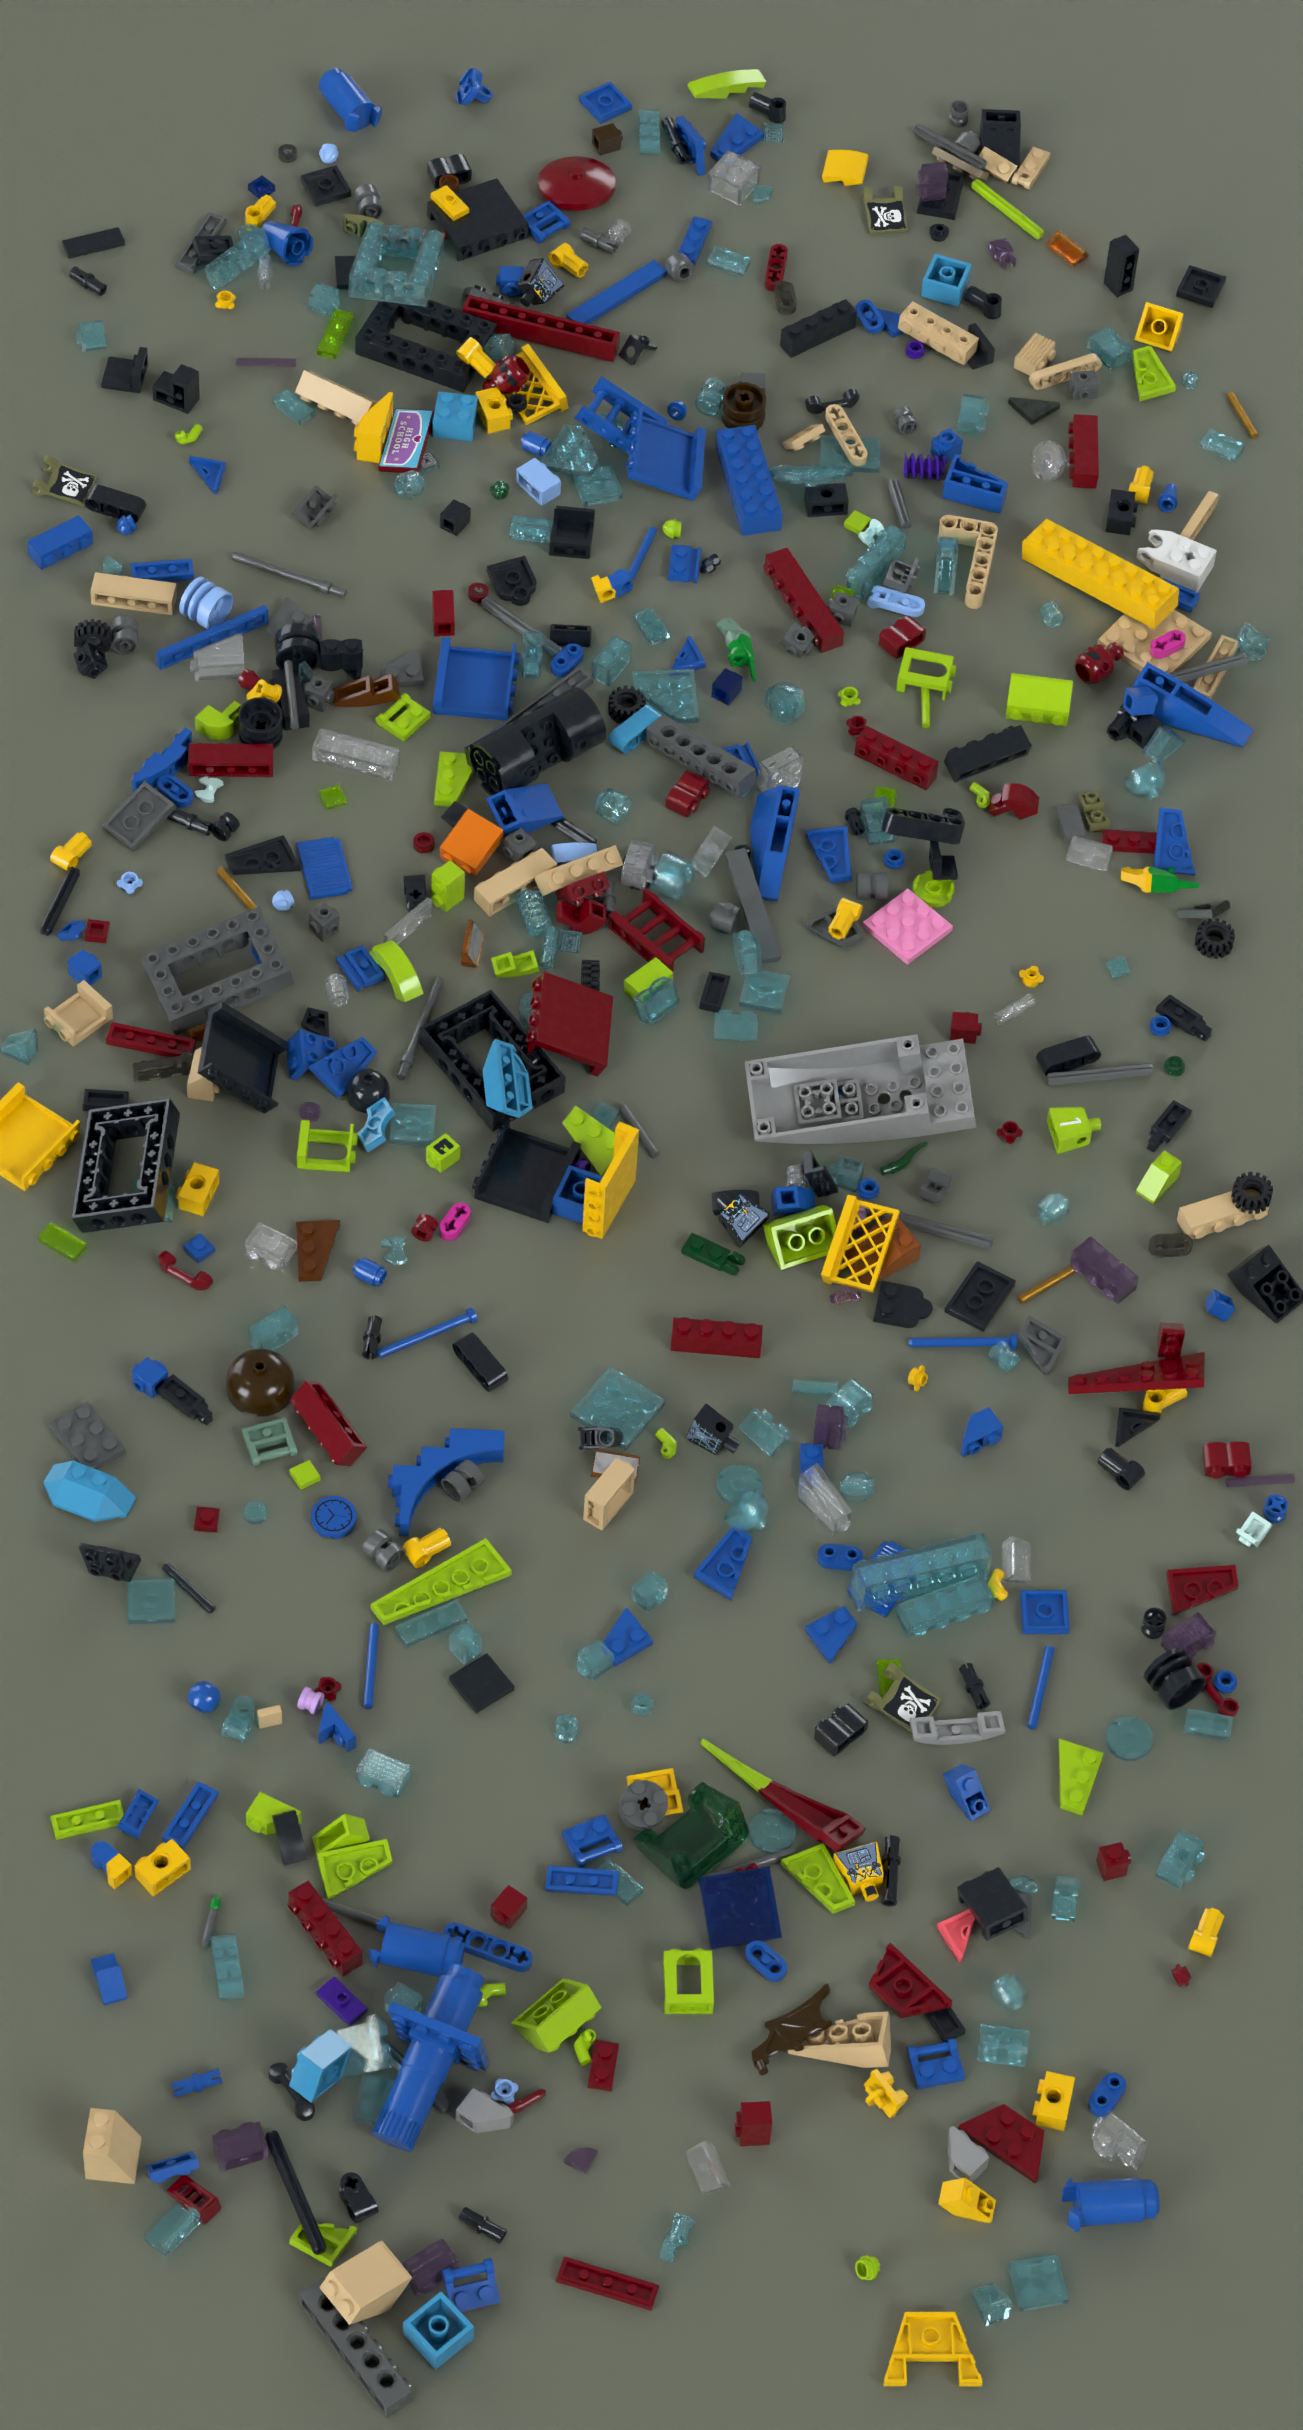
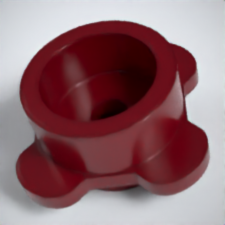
(856, 725)
(1012, 1127)
(328, 1682)

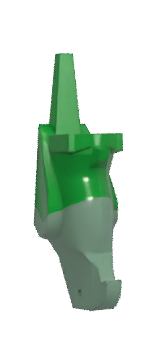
(738, 644)

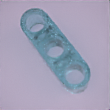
(649, 131)
(227, 1966)

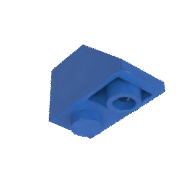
(791, 1200)
(981, 1431)
(967, 1791)

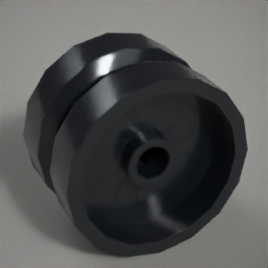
(299, 644)

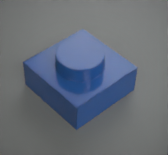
(71, 931)
(198, 1248)

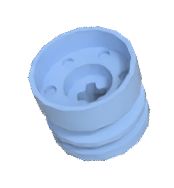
(206, 603)

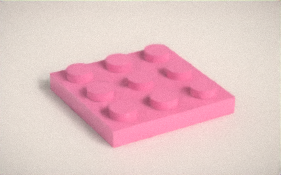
(907, 926)

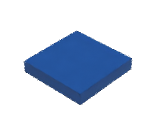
(605, 102)
(1044, 1612)

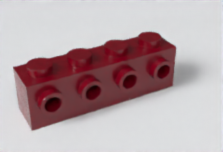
(1084, 451)
(896, 758)
(231, 760)
(716, 1337)
(328, 1423)
(325, 1928)

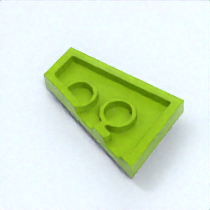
(1151, 374)
(1077, 1775)

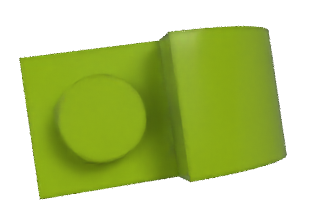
(218, 725)

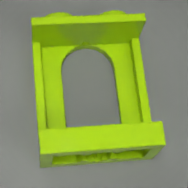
(937, 683)
(344, 1138)
(688, 2003)

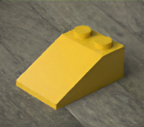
(373, 430)

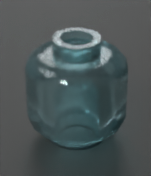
(409, 484)
(1053, 1208)
(857, 1486)
(1009, 1992)

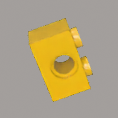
(493, 410)
(194, 1199)
(157, 1879)
(1053, 2114)

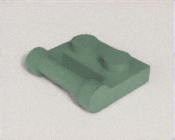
(267, 1435)

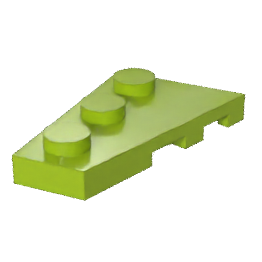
(451, 778)
(594, 1137)
(351, 1865)
(821, 1877)

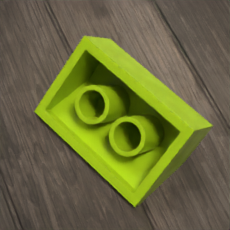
(1039, 699)
(801, 1236)
(557, 2015)

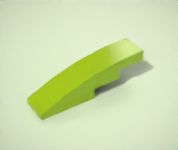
(720, 85)

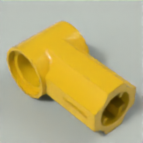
(260, 211)
(565, 257)
(472, 354)
(1141, 484)
(69, 854)
(846, 915)
(1162, 1399)
(421, 1550)
(1205, 1937)

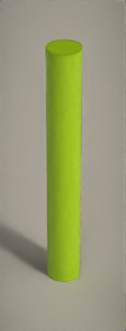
(925, 703)

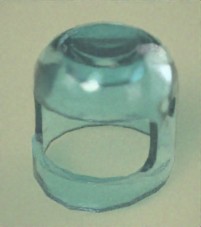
(614, 801)

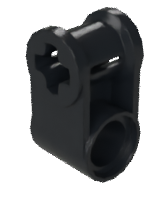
(414, 890)
(596, 1437)
(358, 2201)

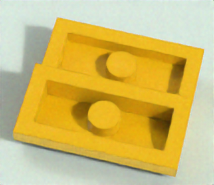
(845, 166)
(666, 1780)

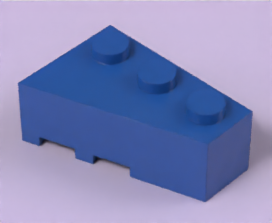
(974, 487)

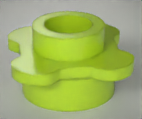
(849, 696)

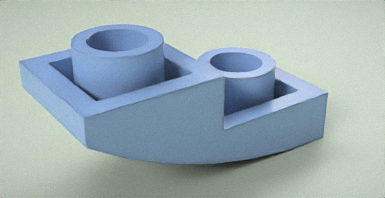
(568, 852)

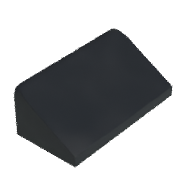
(568, 634)

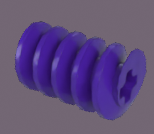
(924, 467)

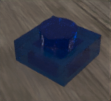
(261, 187)

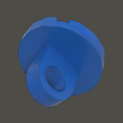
(472, 88)

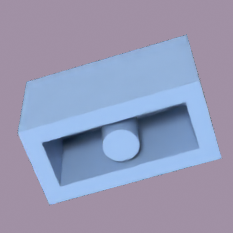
(538, 481)

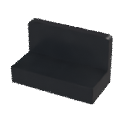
(985, 350)
(942, 866)

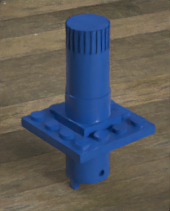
(435, 2043)

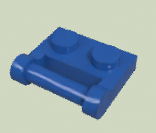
(543, 216)
(588, 1835)
(939, 2070)
(474, 2293)

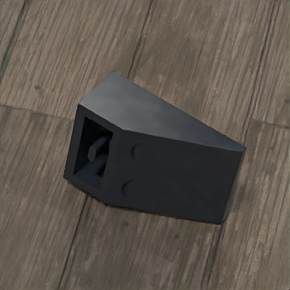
(1001, 133)
(1267, 1284)

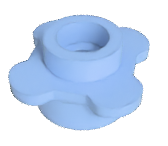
(129, 877)
(504, 2084)

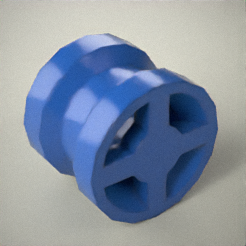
(1278, 1503)

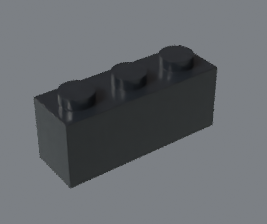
(1121, 265)
(278, 678)

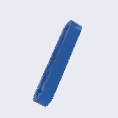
(489, 1943)

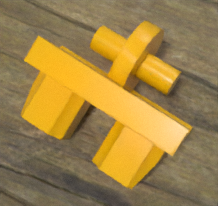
(882, 2093)

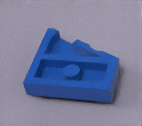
(832, 1632)
(627, 1638)

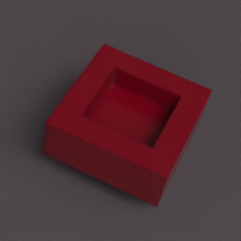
(97, 931)
(207, 1519)

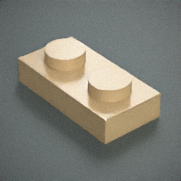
(997, 165)
(809, 434)

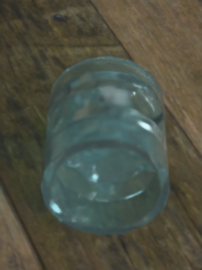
(711, 396)

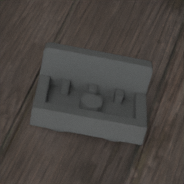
(313, 507)
(901, 575)

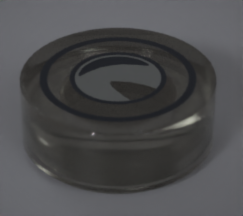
(287, 153)

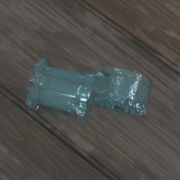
(676, 2237)

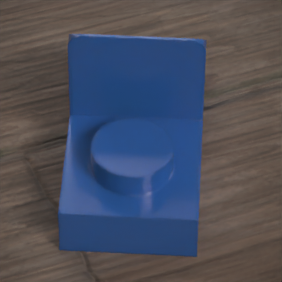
(334, 1726)
(109, 1979)

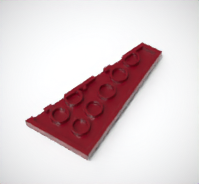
(1163, 1374)

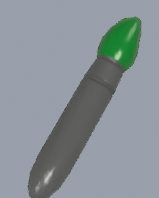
(211, 1920)

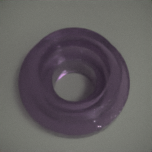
(312, 1116)

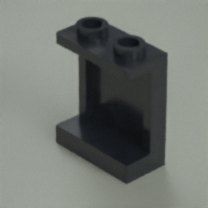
(572, 532)
(993, 1903)

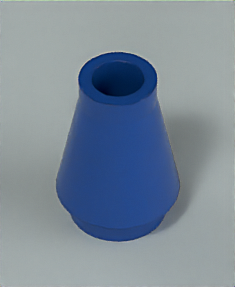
(1168, 498)

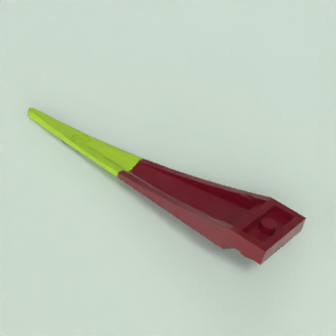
(816, 1819)

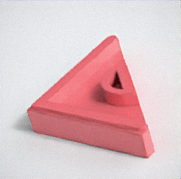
(957, 1932)

